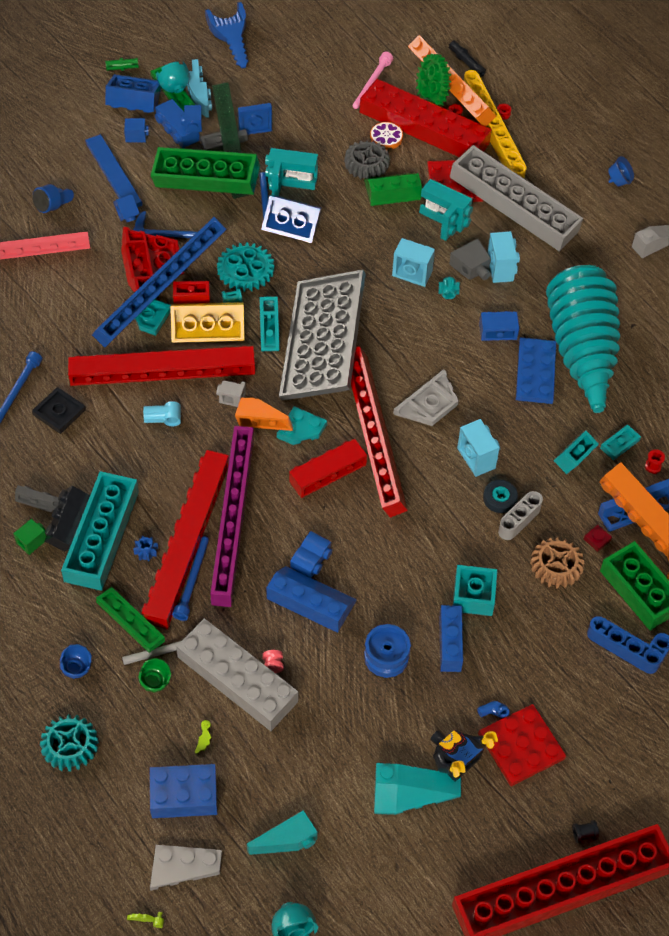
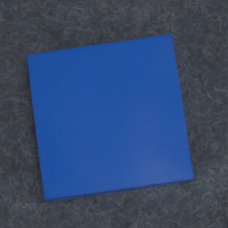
(255, 118)

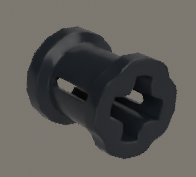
(585, 831)

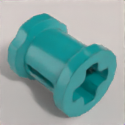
(232, 297)

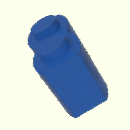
(311, 555)

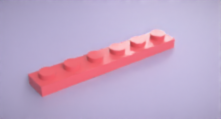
(44, 245)

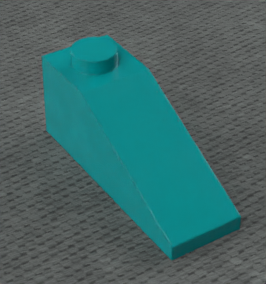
(269, 324)
(288, 836)

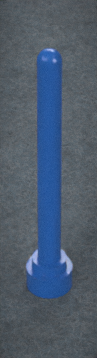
(32, 361)
(181, 610)

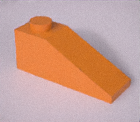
(258, 414)

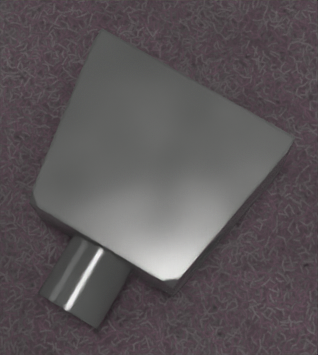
(471, 260)

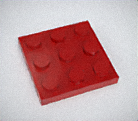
(440, 172)
(523, 745)

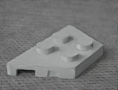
(429, 402)

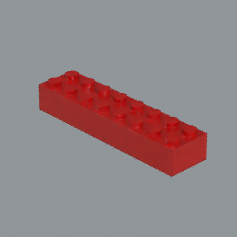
(423, 119)

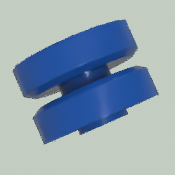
(387, 650)

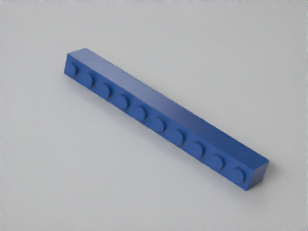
(158, 282)

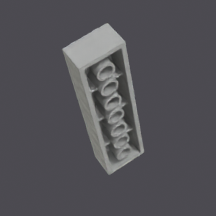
(516, 197)

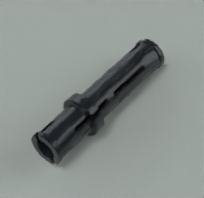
(462, 54)

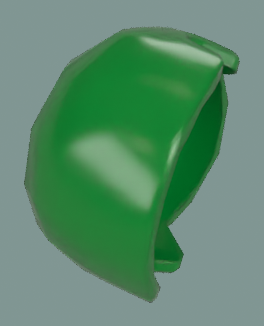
(154, 675)

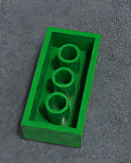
(639, 584)

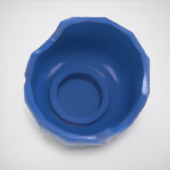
(75, 661)

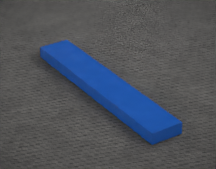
(111, 168)

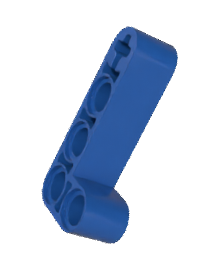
(628, 641)

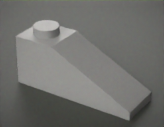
(651, 240)

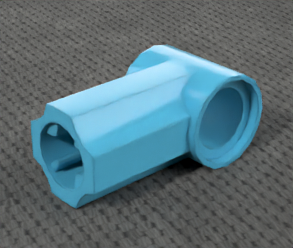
(168, 414)

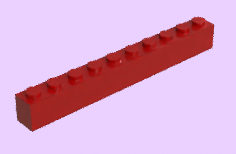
(161, 365)
(376, 437)
(186, 539)

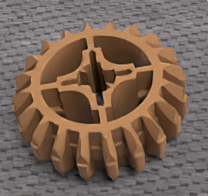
(556, 569)

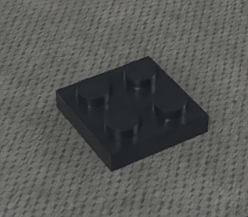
(58, 410)

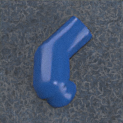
(495, 708)

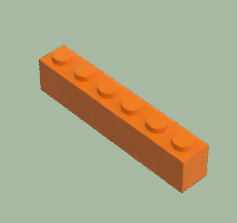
(639, 505)

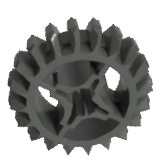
(367, 159)

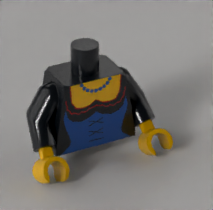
(459, 751)

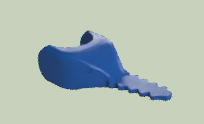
(230, 31)

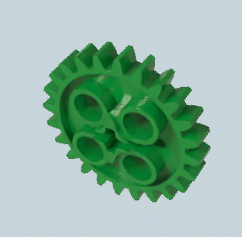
(433, 79)

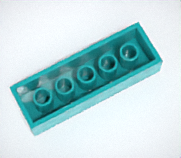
(100, 531)

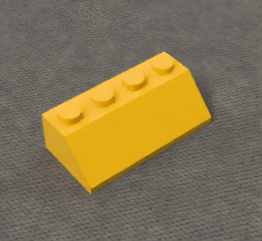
(207, 322)

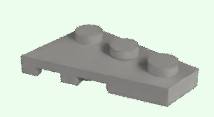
(182, 864)

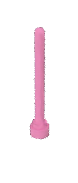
(384, 60)

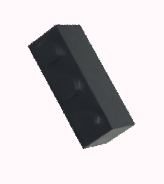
(66, 518)

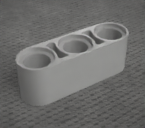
(524, 508)

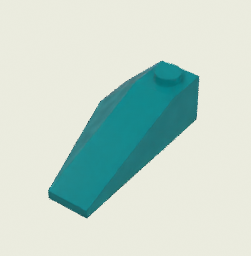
(410, 787)

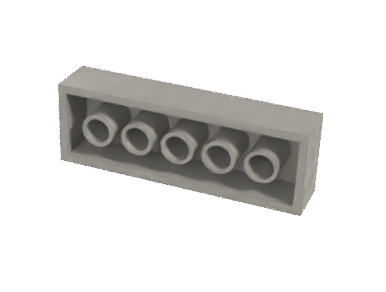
(237, 674)

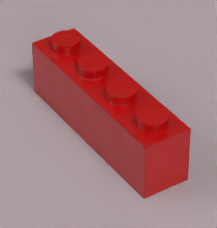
(327, 468)

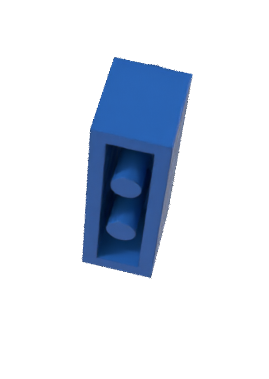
(170, 118)
(451, 638)

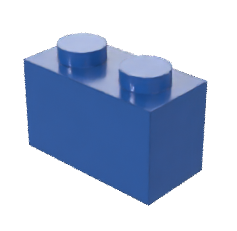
(499, 326)

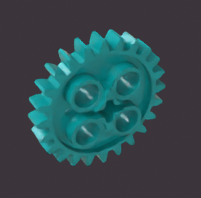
(236, 272)

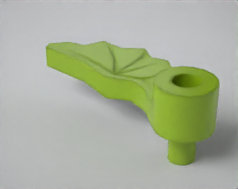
(204, 738)
(157, 921)

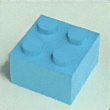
(503, 257)
(413, 262)
(478, 447)

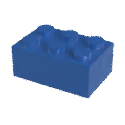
(183, 791)

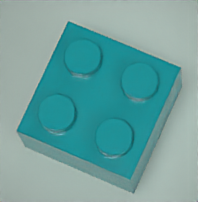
(475, 589)

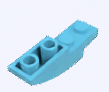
(198, 89)

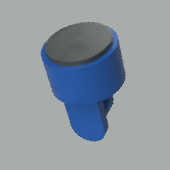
(51, 198)

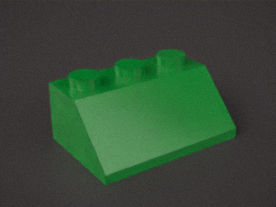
(393, 189)

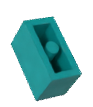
(576, 452)

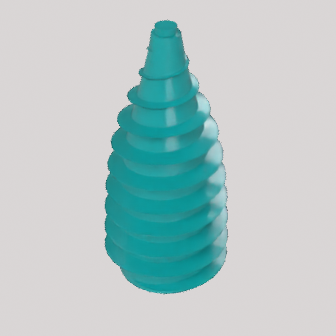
(586, 327)

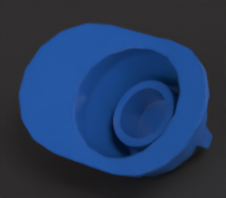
(621, 172)

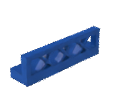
(610, 508)

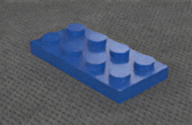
(536, 370)

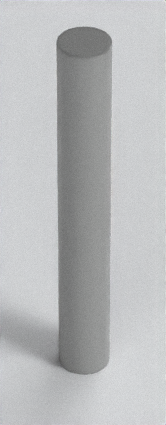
(145, 655)

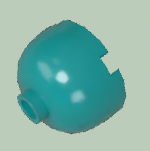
(173, 77)
(293, 920)

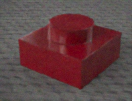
(597, 538)

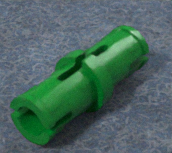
(121, 64)

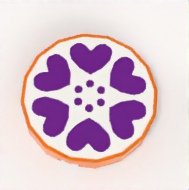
(387, 135)

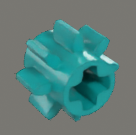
(449, 288)

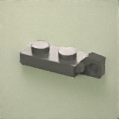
(213, 141)
(36, 499)

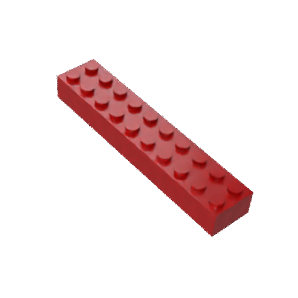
(563, 884)

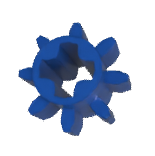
(145, 548)

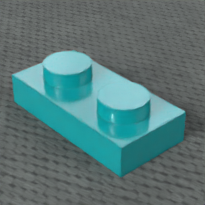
(620, 442)

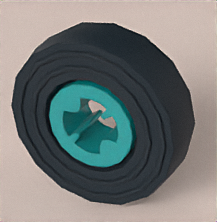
(496, 488)

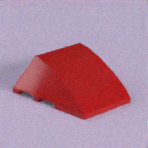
(144, 255)

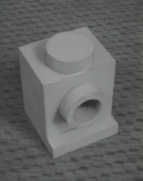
(231, 392)

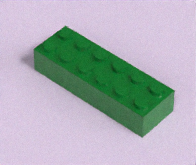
(205, 170)

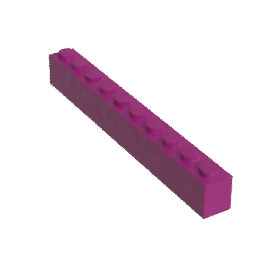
(232, 517)

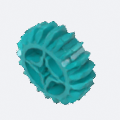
(62, 756)

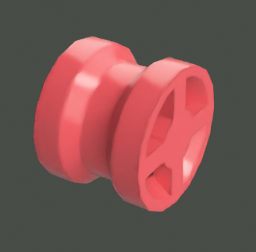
(273, 660)

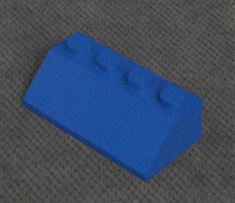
(309, 598)

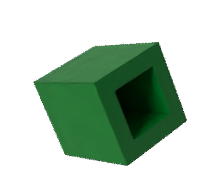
(30, 536)

